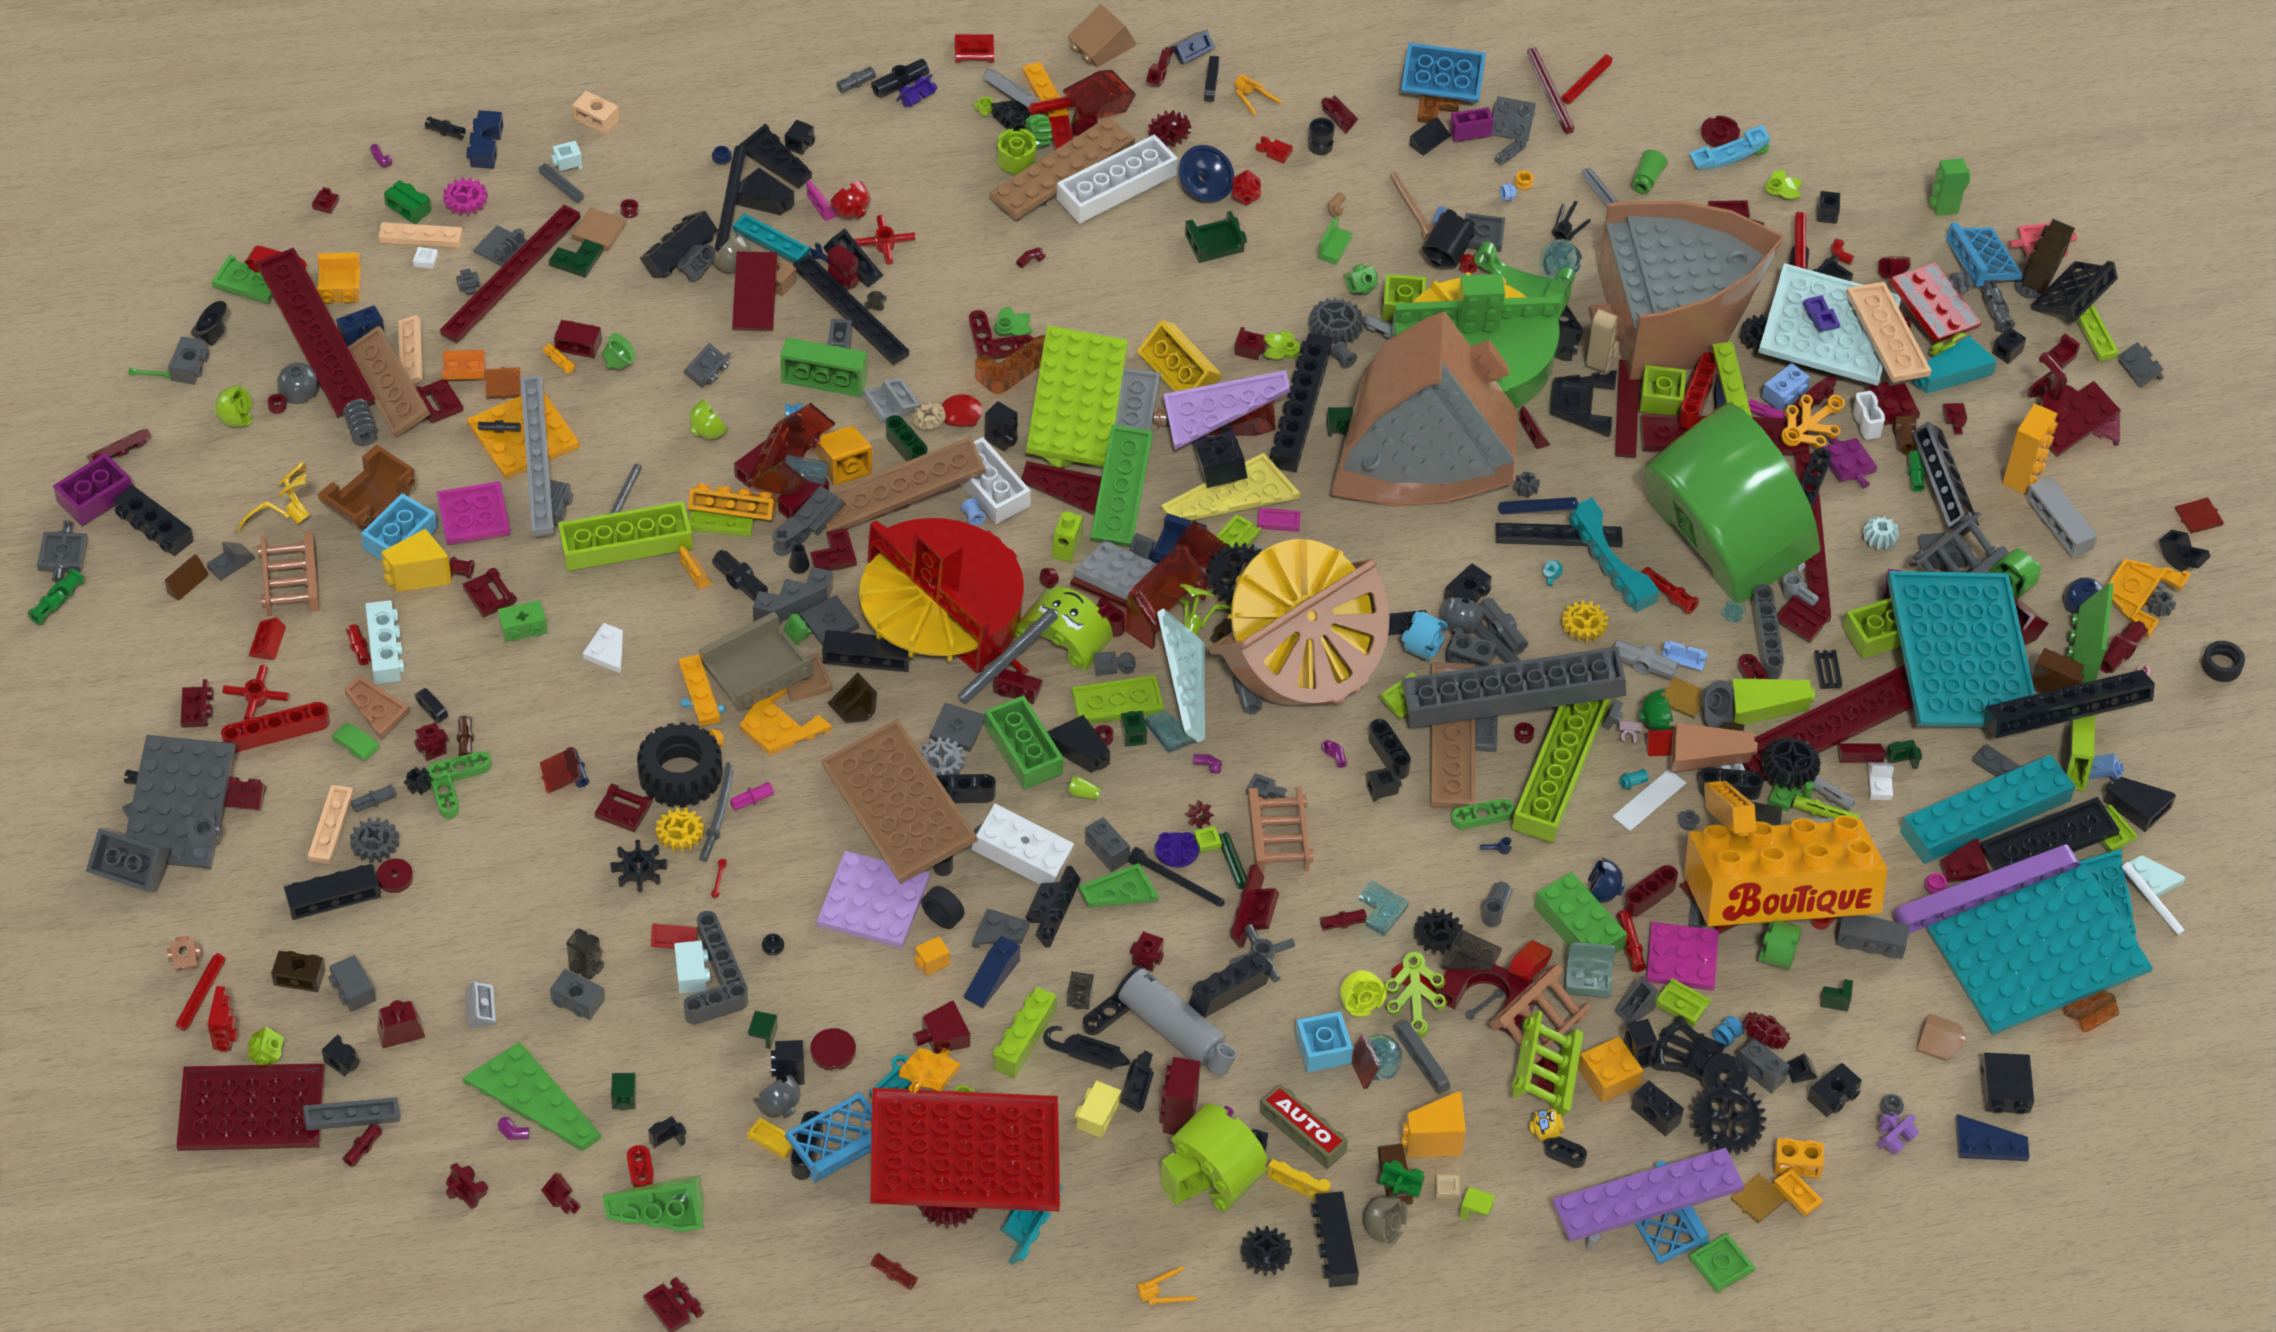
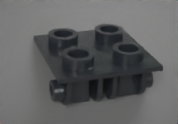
(1010, 114)

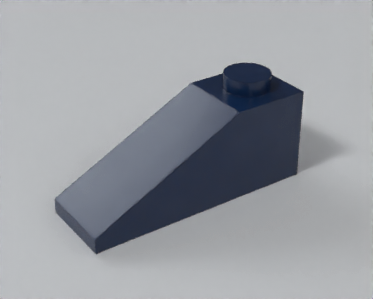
(993, 971)

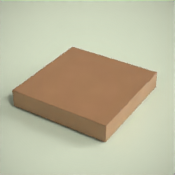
(599, 228)
(814, 684)

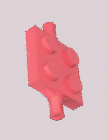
(2028, 237)

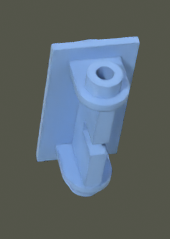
(1687, 657)

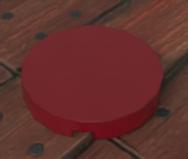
(1719, 131)
(833, 1049)

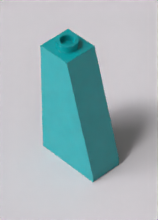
(1957, 365)

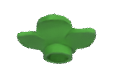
(1012, 323)

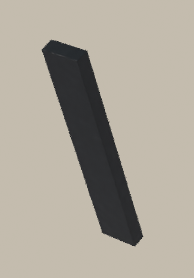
(1550, 534)

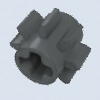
(467, 281)
(1961, 281)
(1526, 484)
(2161, 603)

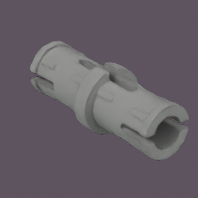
(1845, 801)

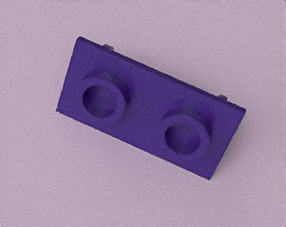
(910, 95)

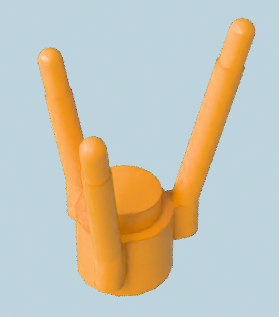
(1246, 86)
(1149, 1289)

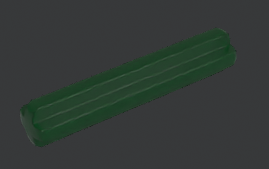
(1233, 860)

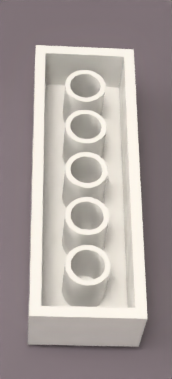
(1117, 178)

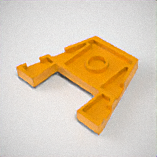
(2135, 584)
(775, 729)

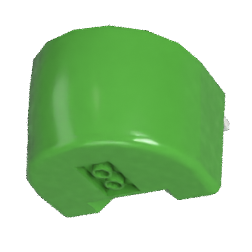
(1734, 501)

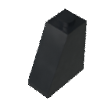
(765, 193)
(1081, 744)
(2138, 801)

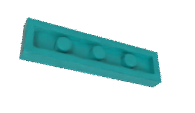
(770, 238)

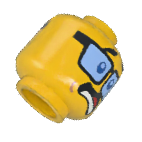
(1547, 1124)

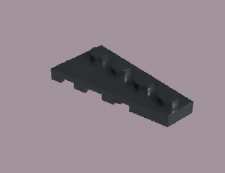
(771, 153)

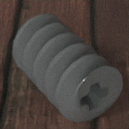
(360, 422)

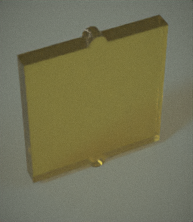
(1684, 697)
(1758, 1198)

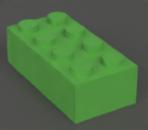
(824, 367)
(1024, 742)
(1578, 914)

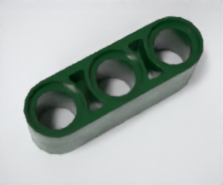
(904, 438)

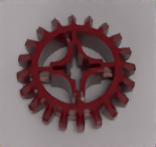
(947, 1215)

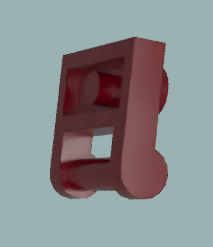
(443, 397)
(483, 596)
(620, 813)

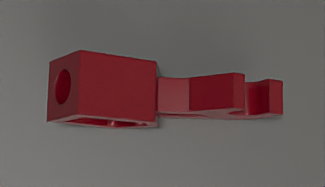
(1158, 71)

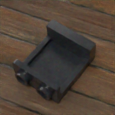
(2008, 1083)

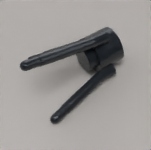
(1563, 229)

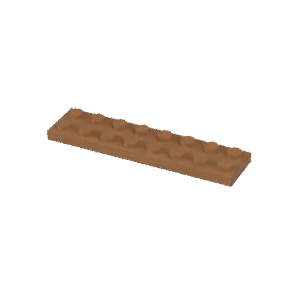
(1040, 180)
(907, 483)
(1453, 756)

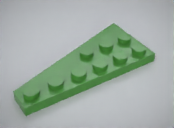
(530, 1092)

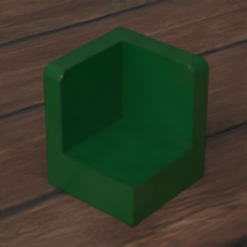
(1837, 998)
(764, 1026)

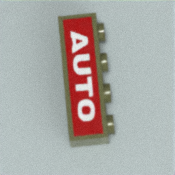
(1304, 1126)

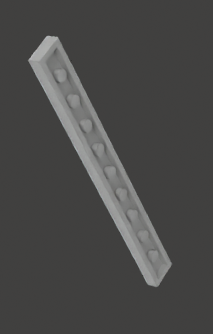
(537, 456)

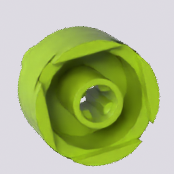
(1016, 150)

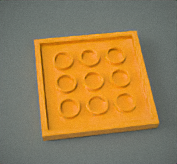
(508, 448)

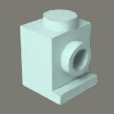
(566, 156)

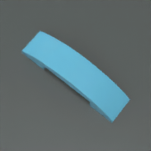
(1731, 152)

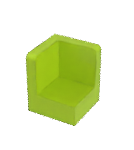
(1477, 1202)

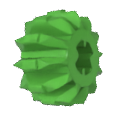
(1040, 128)

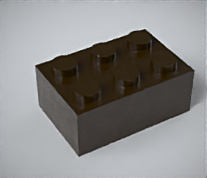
(2048, 255)

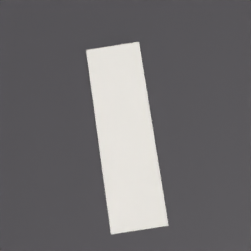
(1649, 799)

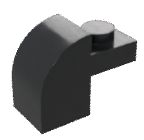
(2179, 551)

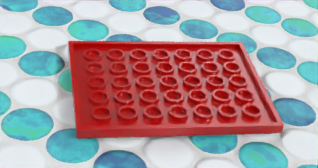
(965, 1150)

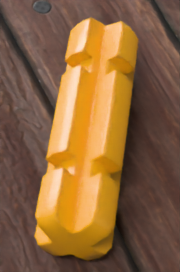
(559, 358)

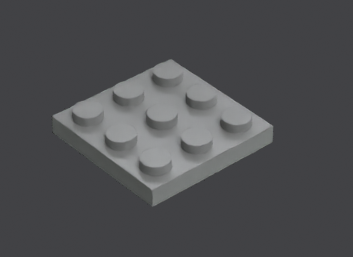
(1113, 569)

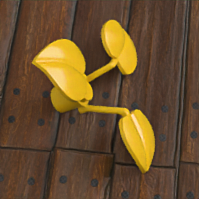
(295, 508)

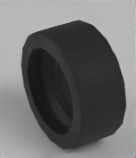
(2220, 673)
(942, 907)

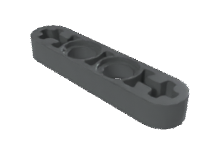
(1421, 1056)

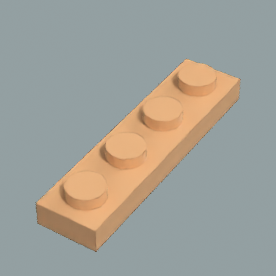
(420, 235)
(410, 347)
(330, 824)

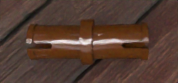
(465, 736)

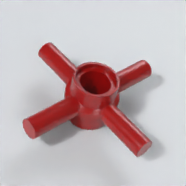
(885, 239)
(255, 692)

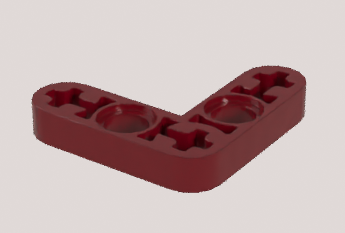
(993, 345)

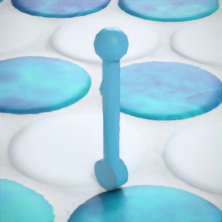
(685, 703)

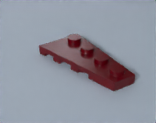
(1063, 484)

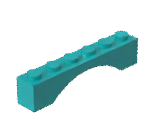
(1635, 586)

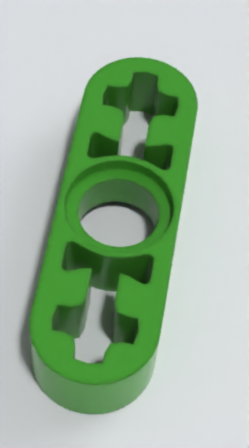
(1475, 821)

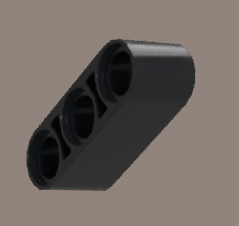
(1389, 747)
(1746, 782)
(803, 1172)

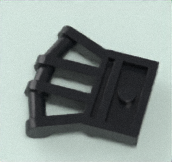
(1699, 1050)

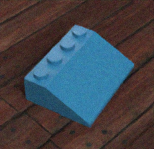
(1443, 72)

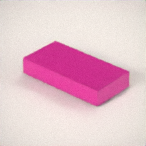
(1279, 519)

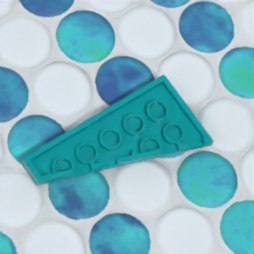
(2111, 878)

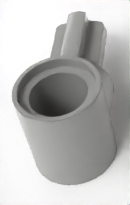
(1795, 586)

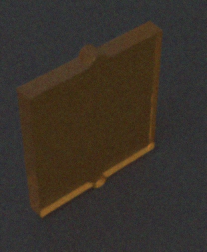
(503, 383)

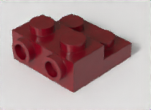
(1894, 401)

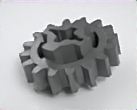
(374, 840)

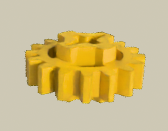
(1584, 621)
(679, 829)

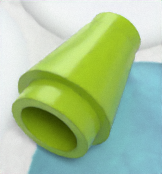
(1083, 788)

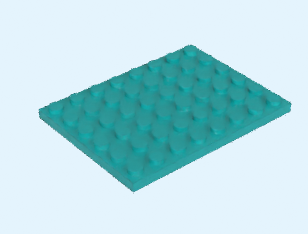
(1959, 644)
(2039, 949)

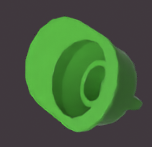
(618, 352)

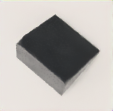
(1801, 1069)

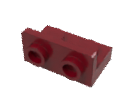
(1015, 685)
(196, 706)
(244, 794)

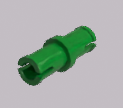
(1916, 471)

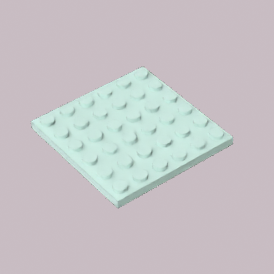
(1795, 338)

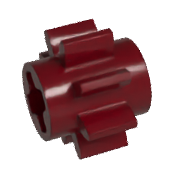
(1202, 819)

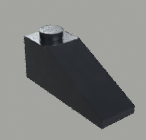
(866, 268)

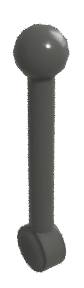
(1470, 1014)

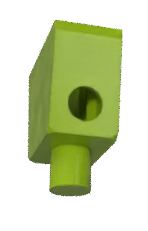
(1069, 528)

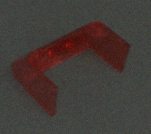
(788, 437)
(1161, 590)

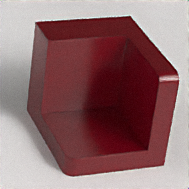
(1081, 122)

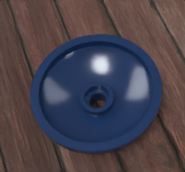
(1212, 167)

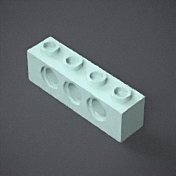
(383, 642)

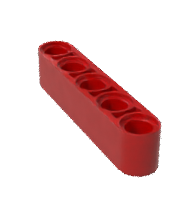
(1698, 391)
(276, 726)

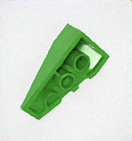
(666, 1204)

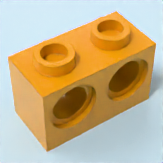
(1798, 1157)

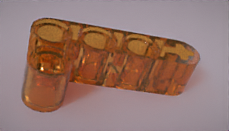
(1006, 374)

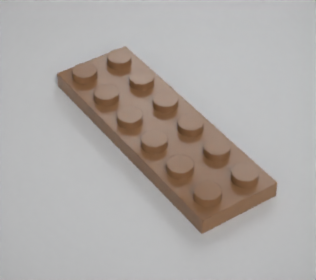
(388, 381)

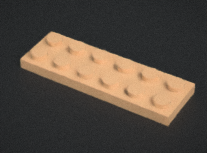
(1888, 332)

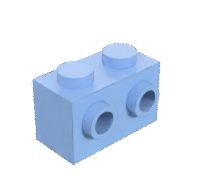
(1786, 387)

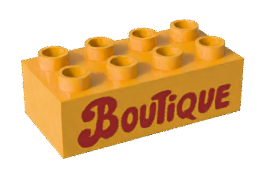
(1785, 872)

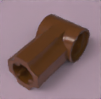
(1903, 428)

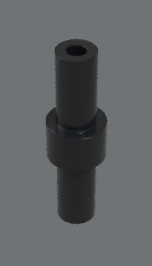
(499, 426)

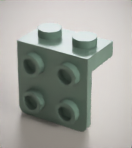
(1590, 969)

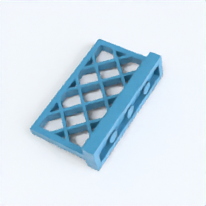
(1971, 257)
(844, 1155)
(1687, 1218)

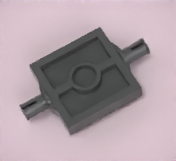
(62, 551)

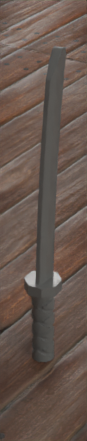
(713, 832)

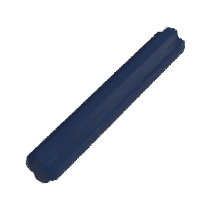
(1538, 505)

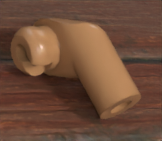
(1334, 204)

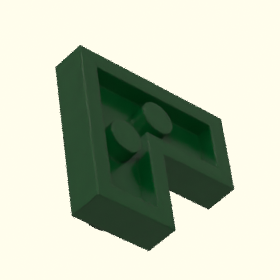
(579, 262)

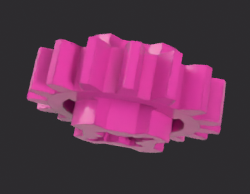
(465, 196)

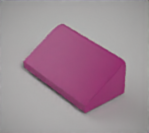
(820, 201)

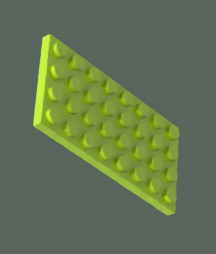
(1076, 395)

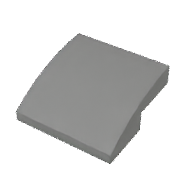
(891, 399)

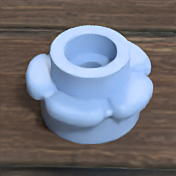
(1507, 192)

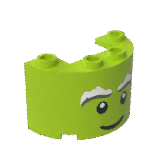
(1077, 625)

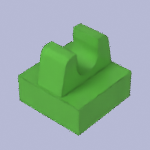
(796, 629)

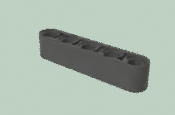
(1767, 631)

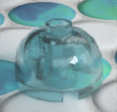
(1560, 254)
(1388, 1054)

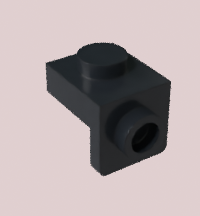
(666, 1130)

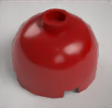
(851, 202)

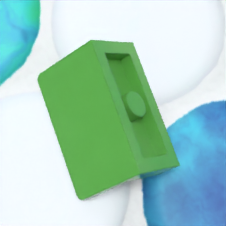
(1334, 243)

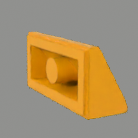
(694, 568)

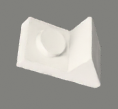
(1880, 780)

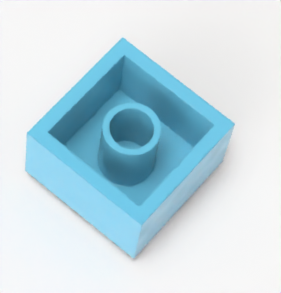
(1323, 1041)

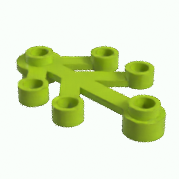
(1415, 990)

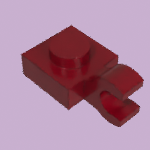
(1956, 415)
(558, 1192)

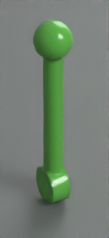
(133, 371)

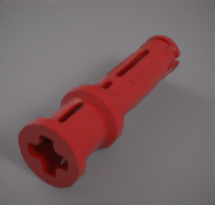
(1676, 594)

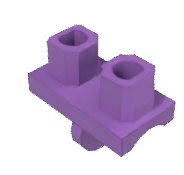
(1905, 1128)

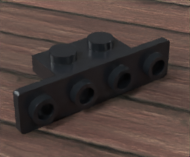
(1052, 904)

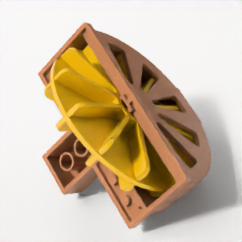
(1306, 624)

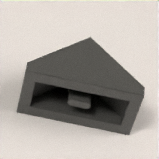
(1638, 1002)

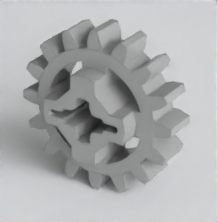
(951, 754)

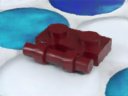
(667, 1308)

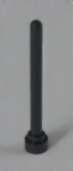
(1139, 856)

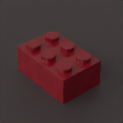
(1179, 1094)

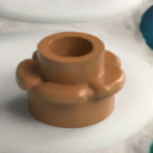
(1160, 417)

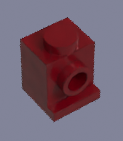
(1250, 344)

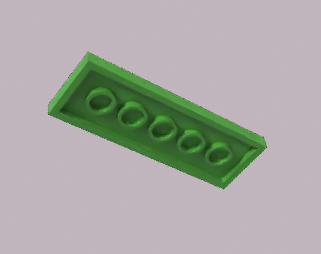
(1121, 485)

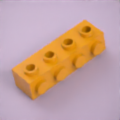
(732, 502)

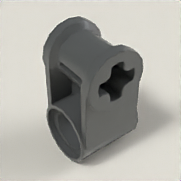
(694, 262)
(788, 535)

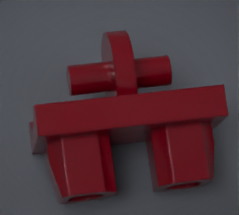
(462, 1186)

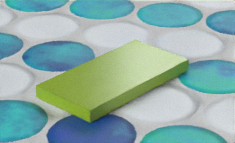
(1109, 699)

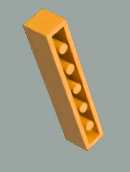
(1730, 807)

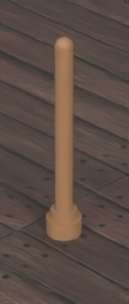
(1426, 228)

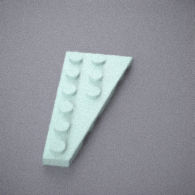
(1187, 668)

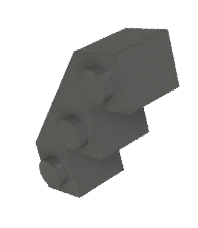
(795, 596)

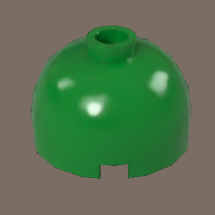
(1656, 711)

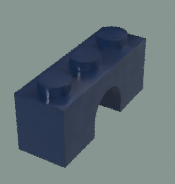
(483, 148)

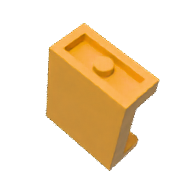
(339, 277)

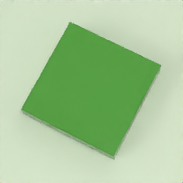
(1721, 1262)

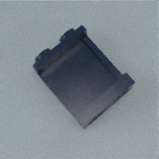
(1166, 543)

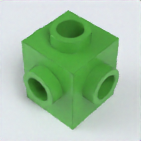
(1361, 279)

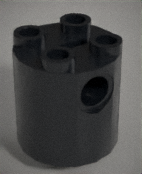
(1448, 240)

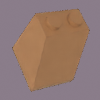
(1101, 37)

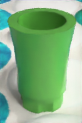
(1649, 170)

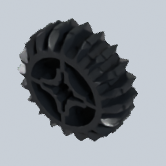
(1790, 762)

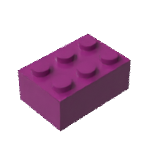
(91, 489)

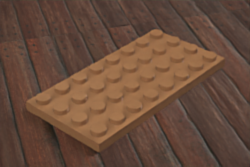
(899, 801)

